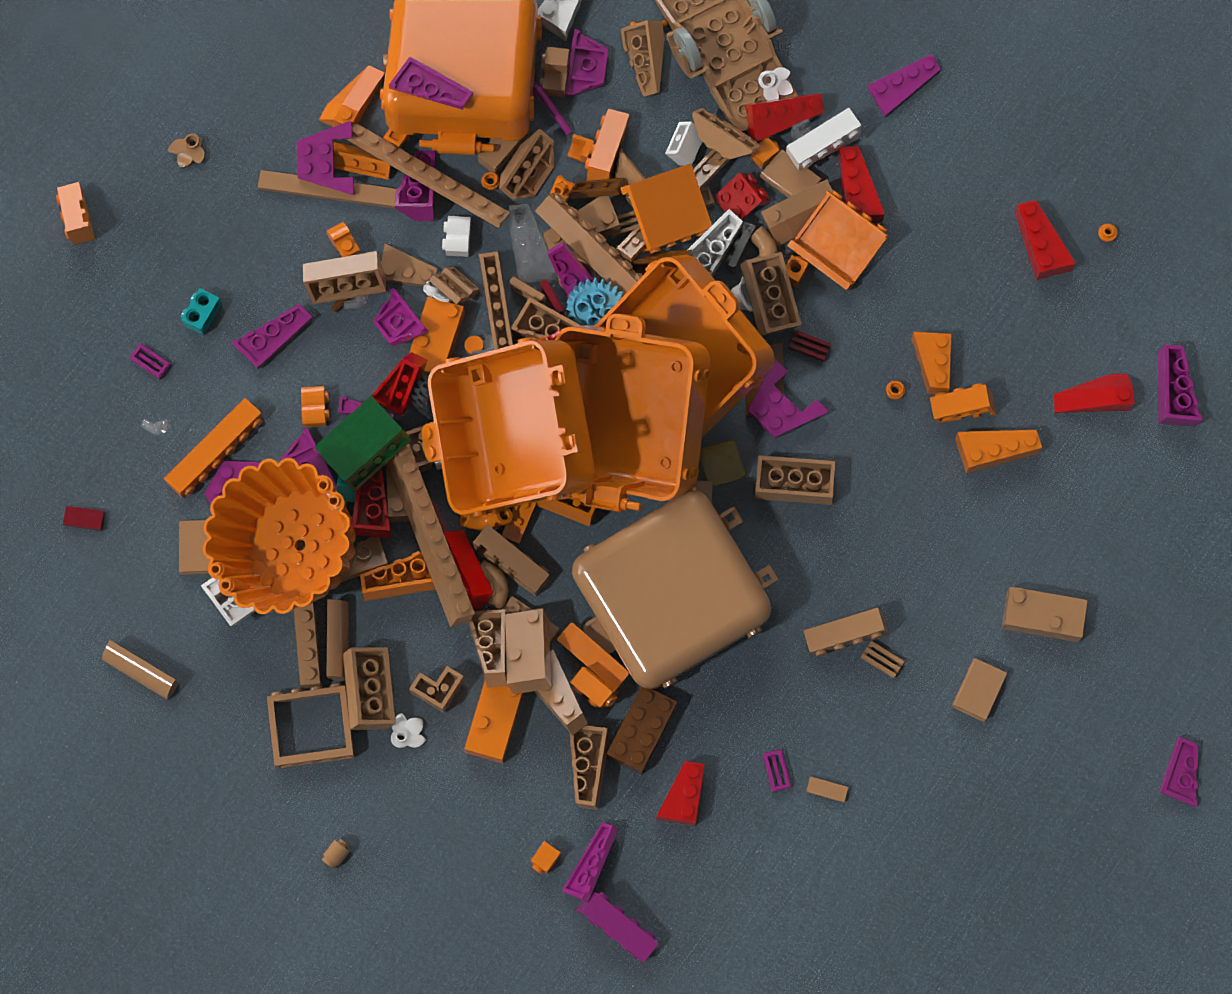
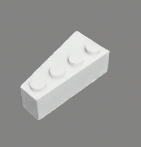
(559, 15)

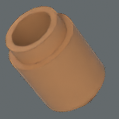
(336, 853)

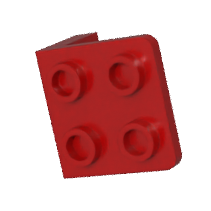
(742, 195)

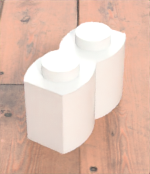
(457, 237)

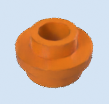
(490, 176)
(1107, 237)
(895, 384)

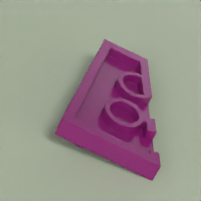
(1181, 773)

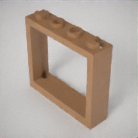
(315, 757)

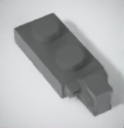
(740, 247)

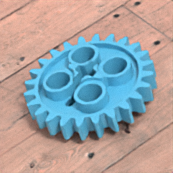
(596, 305)

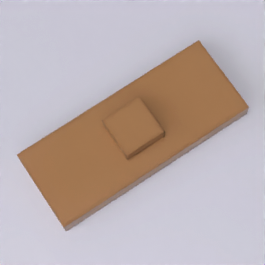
(827, 789)

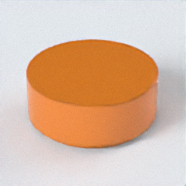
(473, 343)

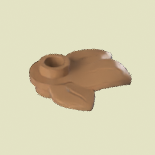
(187, 153)

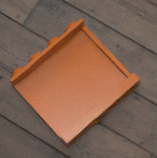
(669, 207)
(839, 240)

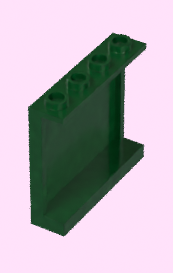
(362, 443)

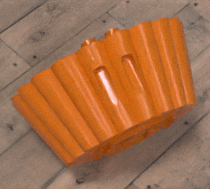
(258, 535)

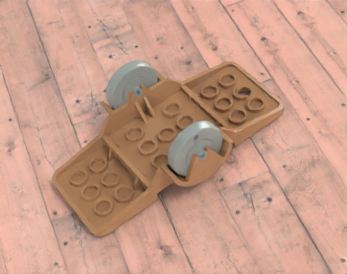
(727, 46)

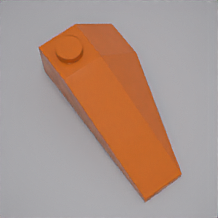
(353, 99)

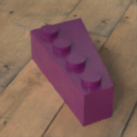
(1175, 389)
(618, 926)

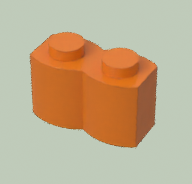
(314, 406)

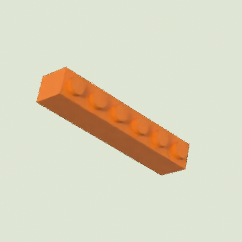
(214, 448)

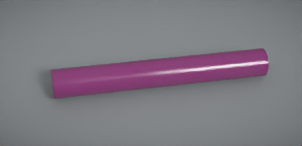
(553, 110)

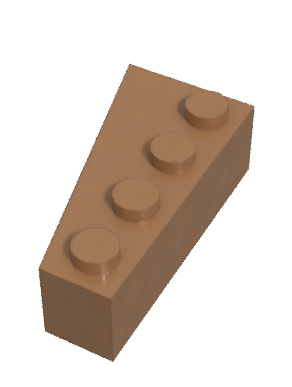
(598, 213)
(510, 560)

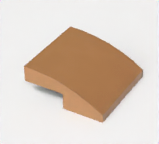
(454, 285)

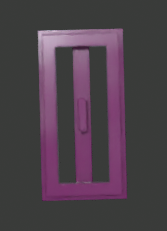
(162, 370)
(780, 787)

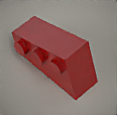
(684, 795)

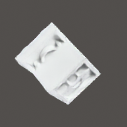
(226, 604)

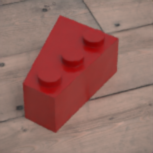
(397, 389)

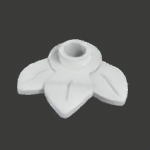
(778, 83)
(432, 291)
(409, 729)

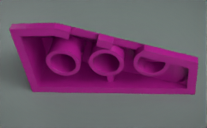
(414, 197)

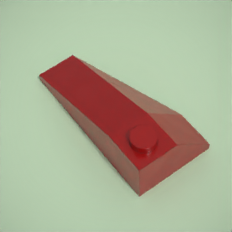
(1102, 394)

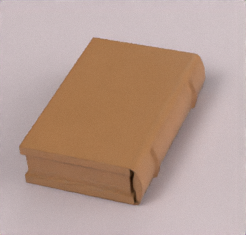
(786, 178)
(191, 548)
(979, 689)

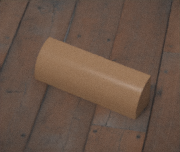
(337, 638)
(139, 670)

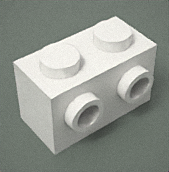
(684, 144)

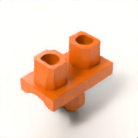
(562, 187)

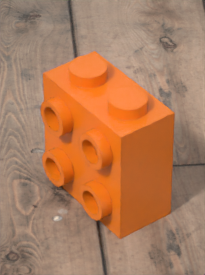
(592, 686)

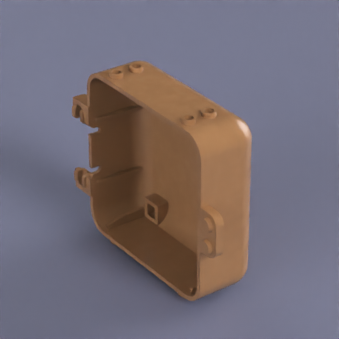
(672, 590)

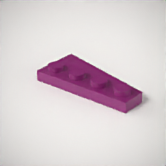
(427, 83)
(590, 865)

